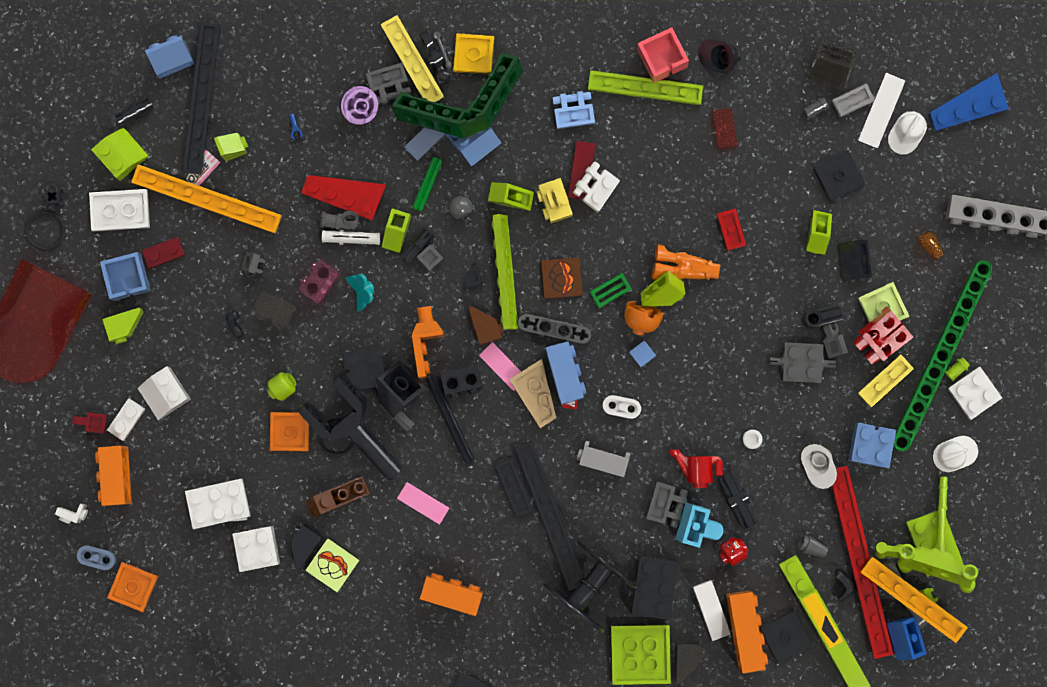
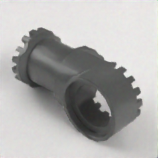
(339, 221)

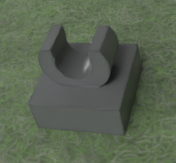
(250, 263)

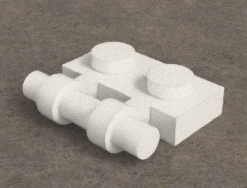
(600, 190)

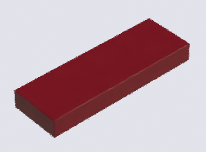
(582, 159)

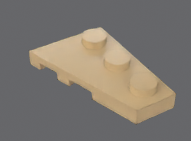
(535, 393)

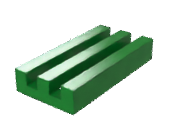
(596, 299)

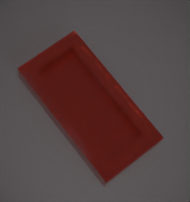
(724, 128)

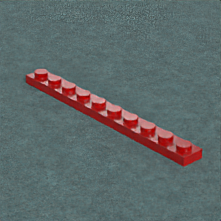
(858, 558)

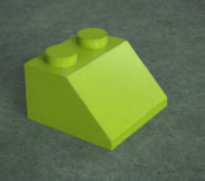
(120, 153)

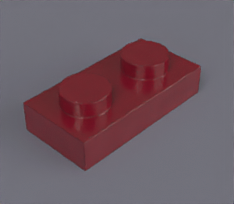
(163, 252)

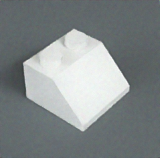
(163, 392)

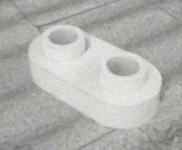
(621, 407)

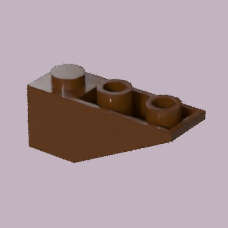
(337, 497)

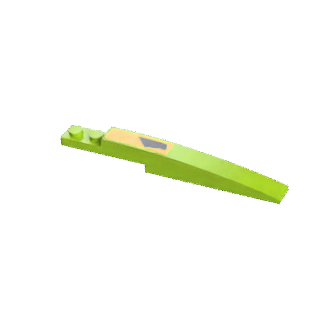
(823, 623)

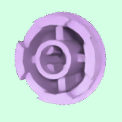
(359, 105)

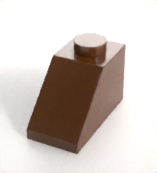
(486, 327)

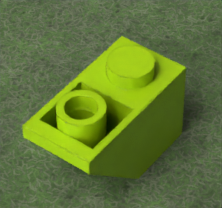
(396, 230)

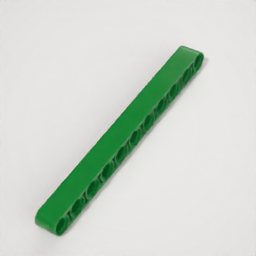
(948, 349)

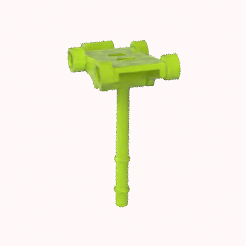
(933, 561)

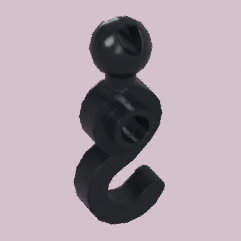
(435, 58)

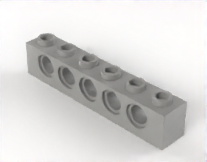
(977, 206)

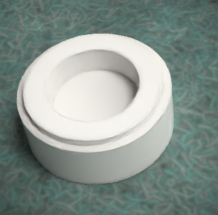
(752, 439)

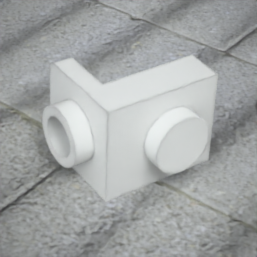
(68, 516)

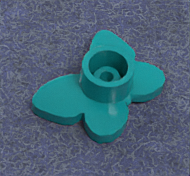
(363, 288)

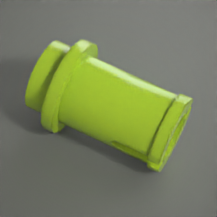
(960, 366)

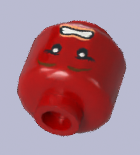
(733, 551)

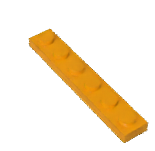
(914, 599)

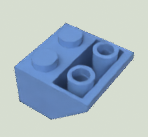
(169, 56)
(475, 146)

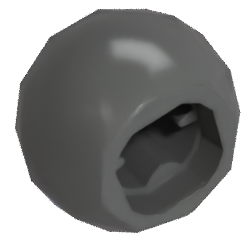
(460, 207)

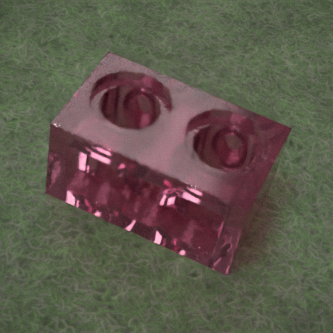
(323, 284)

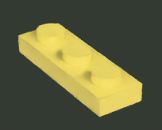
(885, 381)

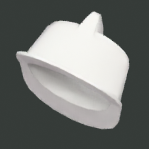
(907, 132)
(955, 453)
(819, 466)

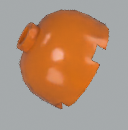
(642, 318)

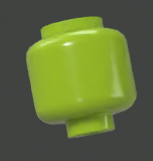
(281, 386)

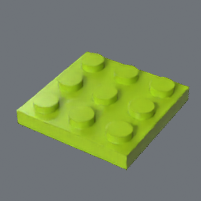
(640, 654)

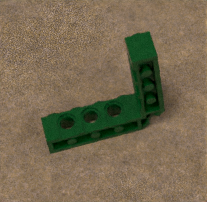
(462, 121)

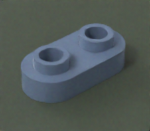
(96, 558)

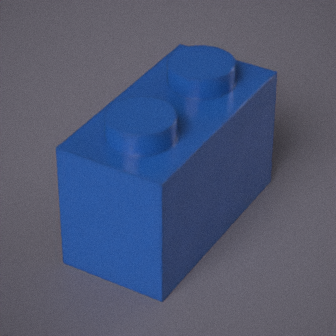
(906, 638)

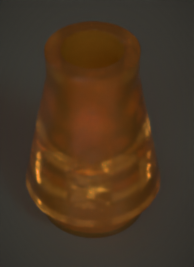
(931, 244)

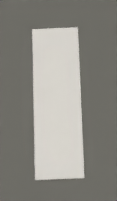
(881, 110)

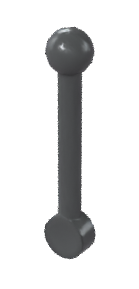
(437, 36)

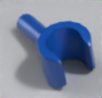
(294, 126)

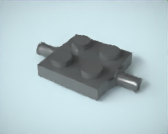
(802, 362)

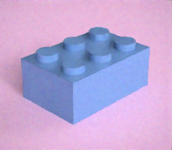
(565, 372)

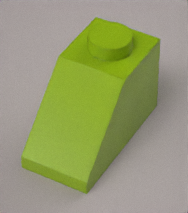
(231, 146)
(510, 196)
(819, 232)
(663, 291)
(122, 325)

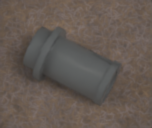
(816, 107)

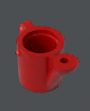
(698, 468)

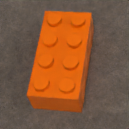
(746, 632)

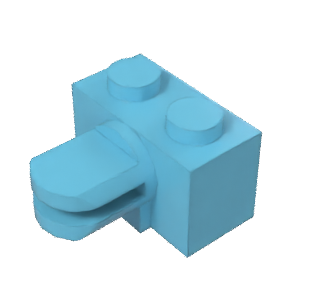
(696, 525)

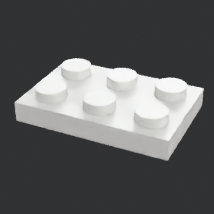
(119, 210)
(217, 503)

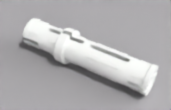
(354, 237)

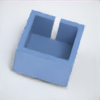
(125, 276)
(872, 445)

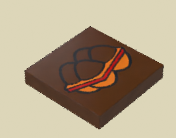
(561, 278)

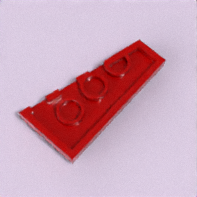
(346, 194)

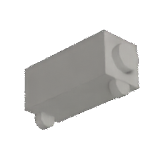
(603, 460)

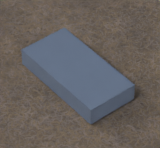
(423, 142)

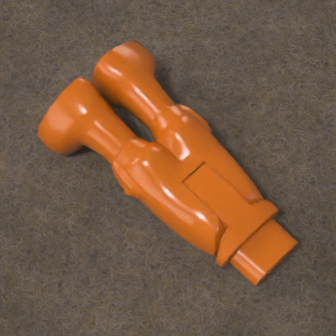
(688, 266)

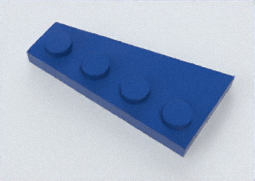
(975, 103)

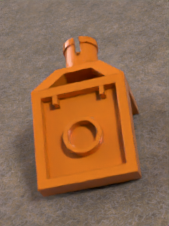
(424, 330)

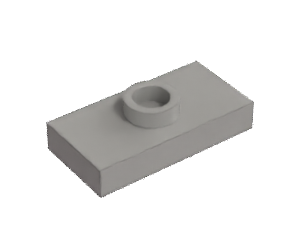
(853, 100)

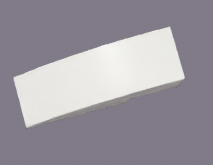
(711, 610)

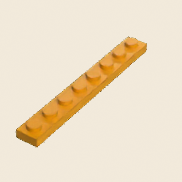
(206, 199)

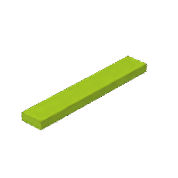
(645, 87)

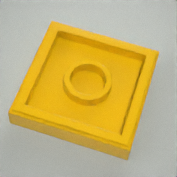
(473, 54)

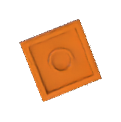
(288, 432)
(132, 587)

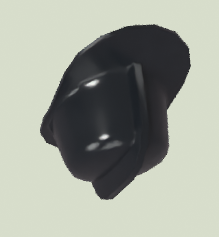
(718, 56)

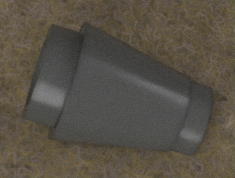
(812, 547)

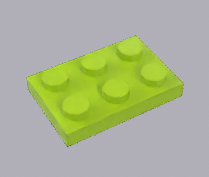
(924, 534)

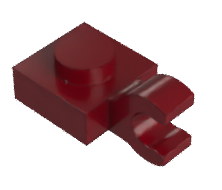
(93, 423)

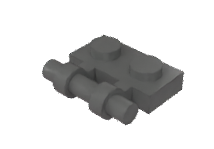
(386, 78)
(661, 503)

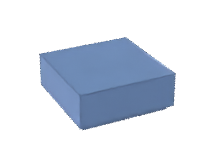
(642, 353)

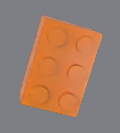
(113, 475)
(451, 594)

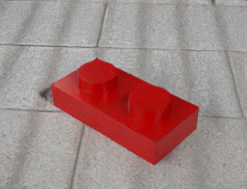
(731, 229)

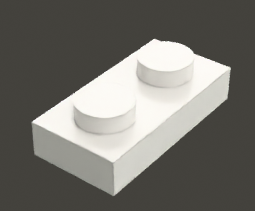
(126, 419)

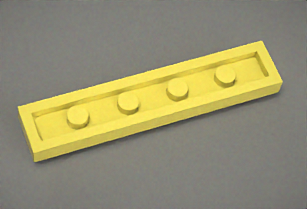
(412, 60)

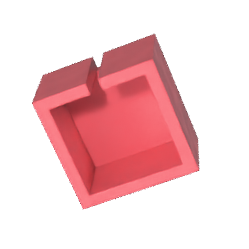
(662, 54)

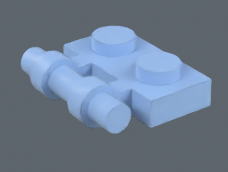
(574, 115)

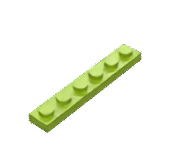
(505, 272)

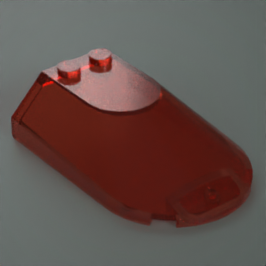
(36, 322)

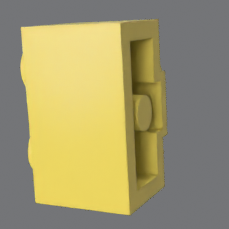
(555, 201)

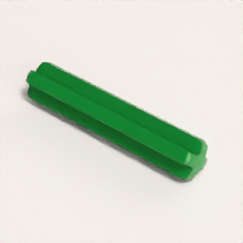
(427, 184)

